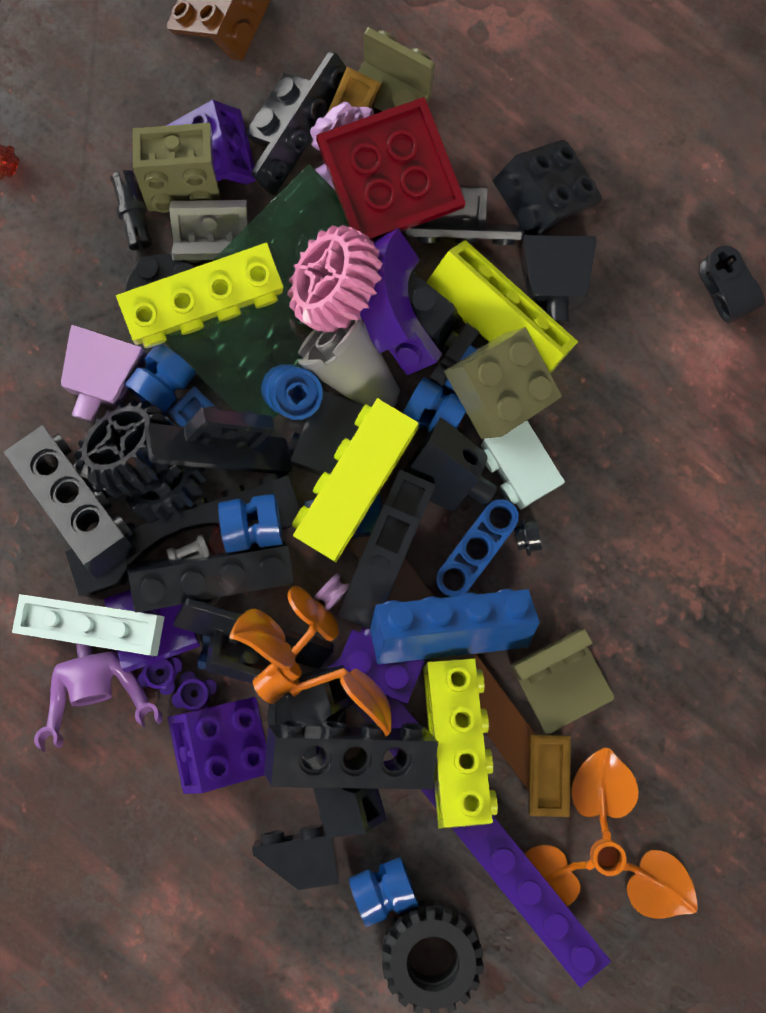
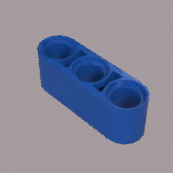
(489, 535)

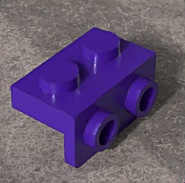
(394, 679)

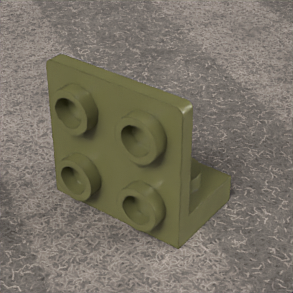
(402, 71)
(174, 164)
(562, 681)

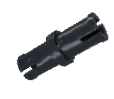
(131, 210)

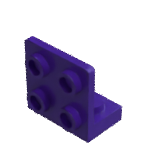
(230, 144)
(218, 745)

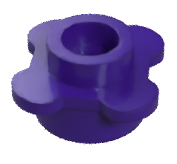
(163, 683)
(189, 683)

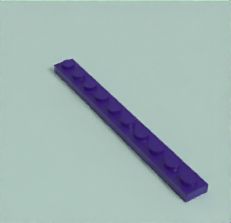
(521, 883)

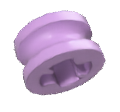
(332, 591)

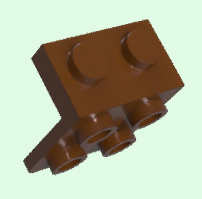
(226, 22)

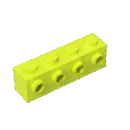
(200, 295)
(496, 304)
(356, 479)
(461, 757)

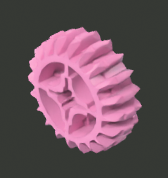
(334, 279)

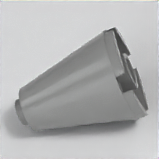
(350, 364)

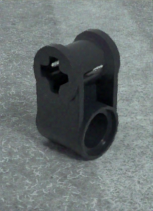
(732, 288)

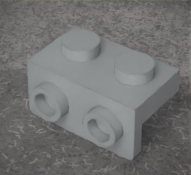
(205, 227)

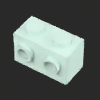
(522, 465)

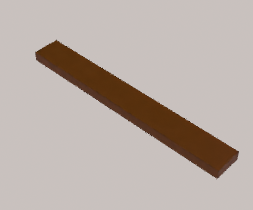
(506, 725)

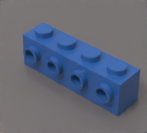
(453, 625)

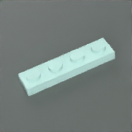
(88, 625)

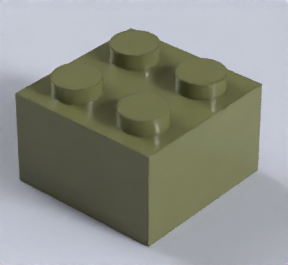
(503, 384)

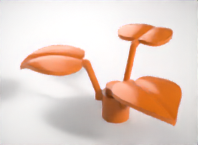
(283, 673)
(608, 788)

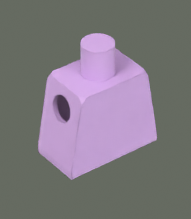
(97, 370)

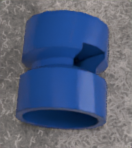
(161, 377)
(292, 391)
(428, 397)
(236, 525)
(383, 891)

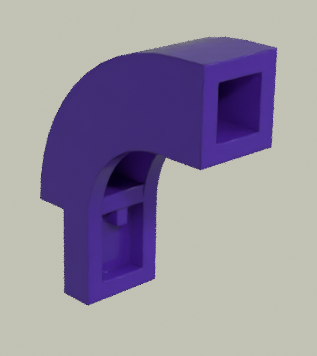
(390, 314)

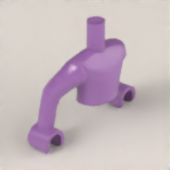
(89, 683)

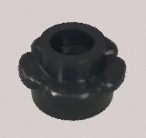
(528, 536)

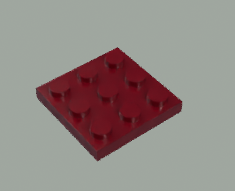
(391, 170)

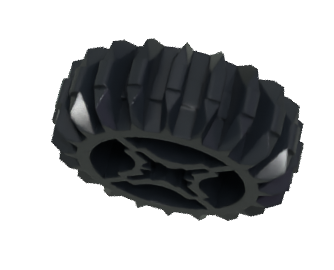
(116, 451)

